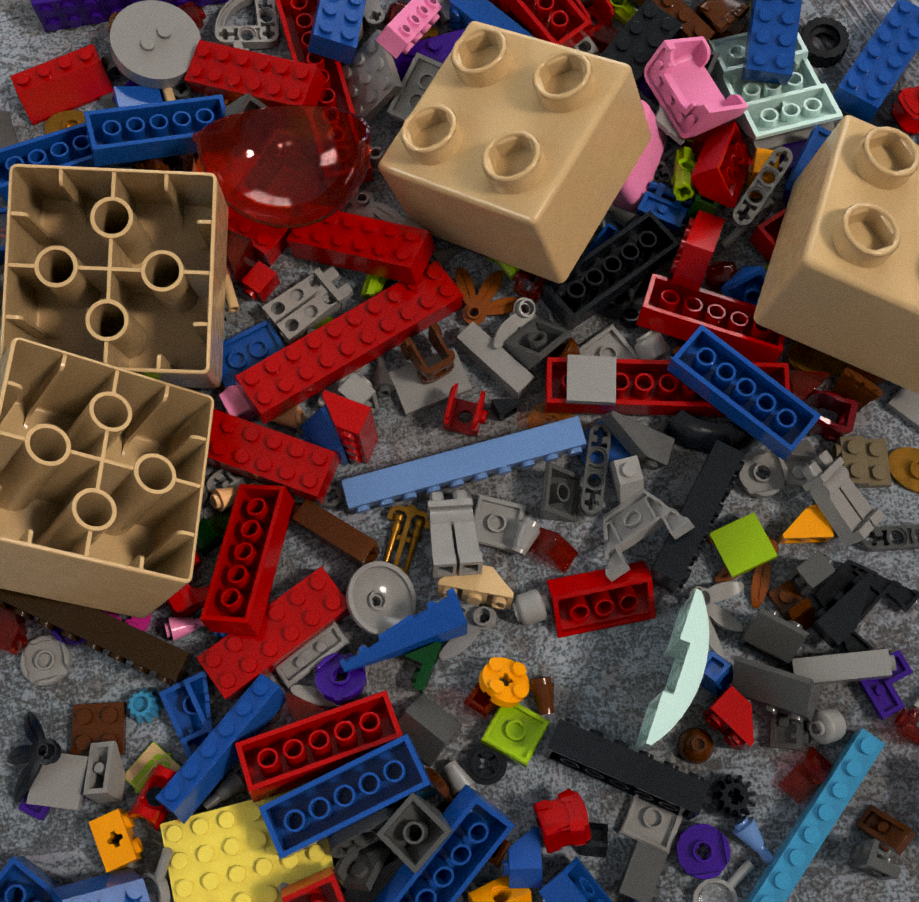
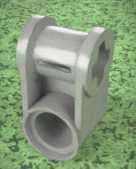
(373, 17)

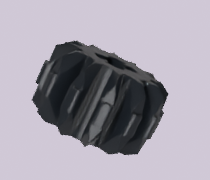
(725, 801)

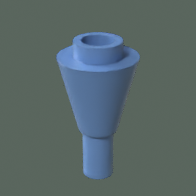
(749, 833)

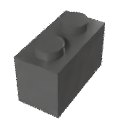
(811, 573)
(643, 872)

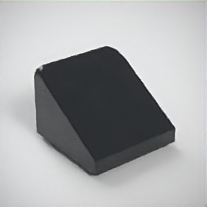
(505, 407)
(598, 844)

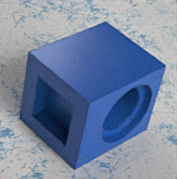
(717, 674)

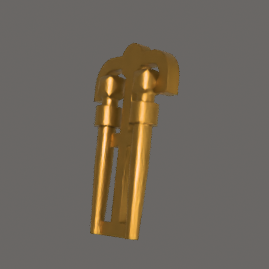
(411, 511)

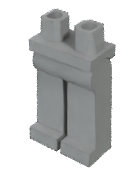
(307, 304)
(839, 498)
(459, 516)

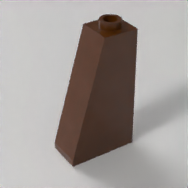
(336, 533)

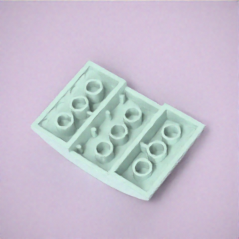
(772, 106)
(690, 650)

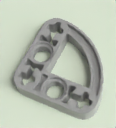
(257, 31)

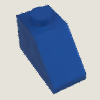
(524, 862)

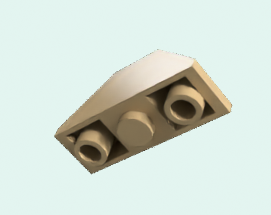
(478, 589)

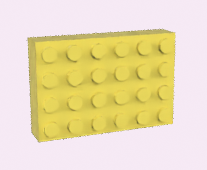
(233, 857)

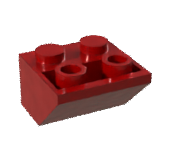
(732, 717)

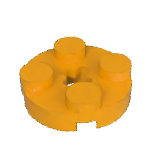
(513, 673)

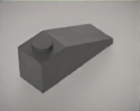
(638, 439)

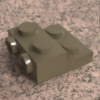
(865, 461)

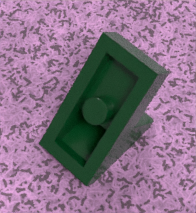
(212, 532)
(427, 659)

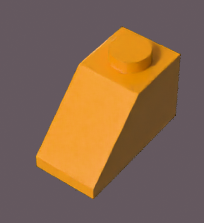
(808, 527)

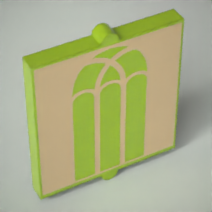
(150, 758)

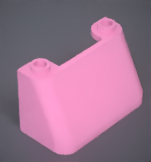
(686, 88)
(645, 168)

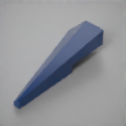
(435, 624)
(190, 713)

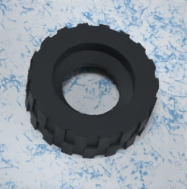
(832, 29)

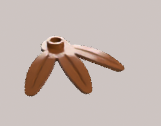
(481, 301)
(760, 579)

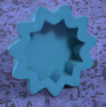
(144, 705)

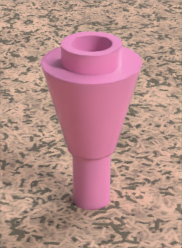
(181, 626)

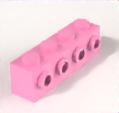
(409, 26)

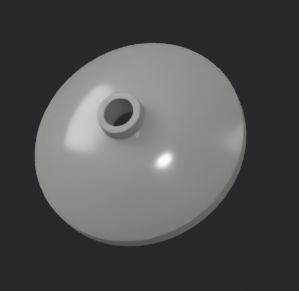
(390, 590)

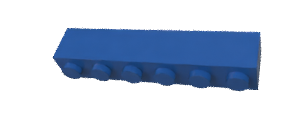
(218, 751)

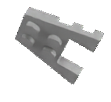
(634, 521)

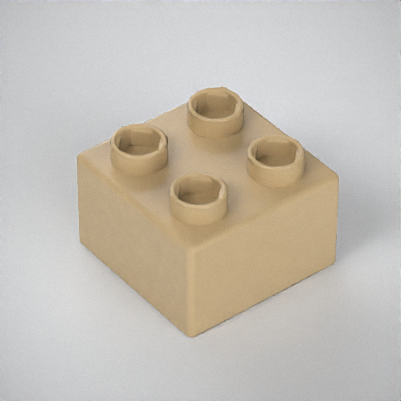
(518, 148)
(851, 254)
(119, 268)
(98, 480)

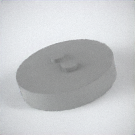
(153, 43)

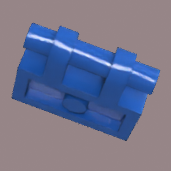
(669, 213)

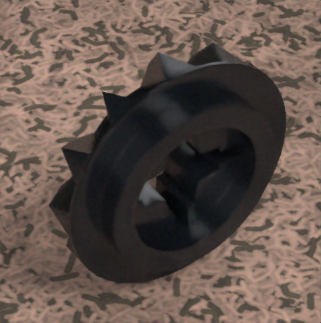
(485, 776)

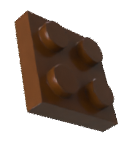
(98, 724)

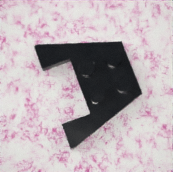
(880, 586)

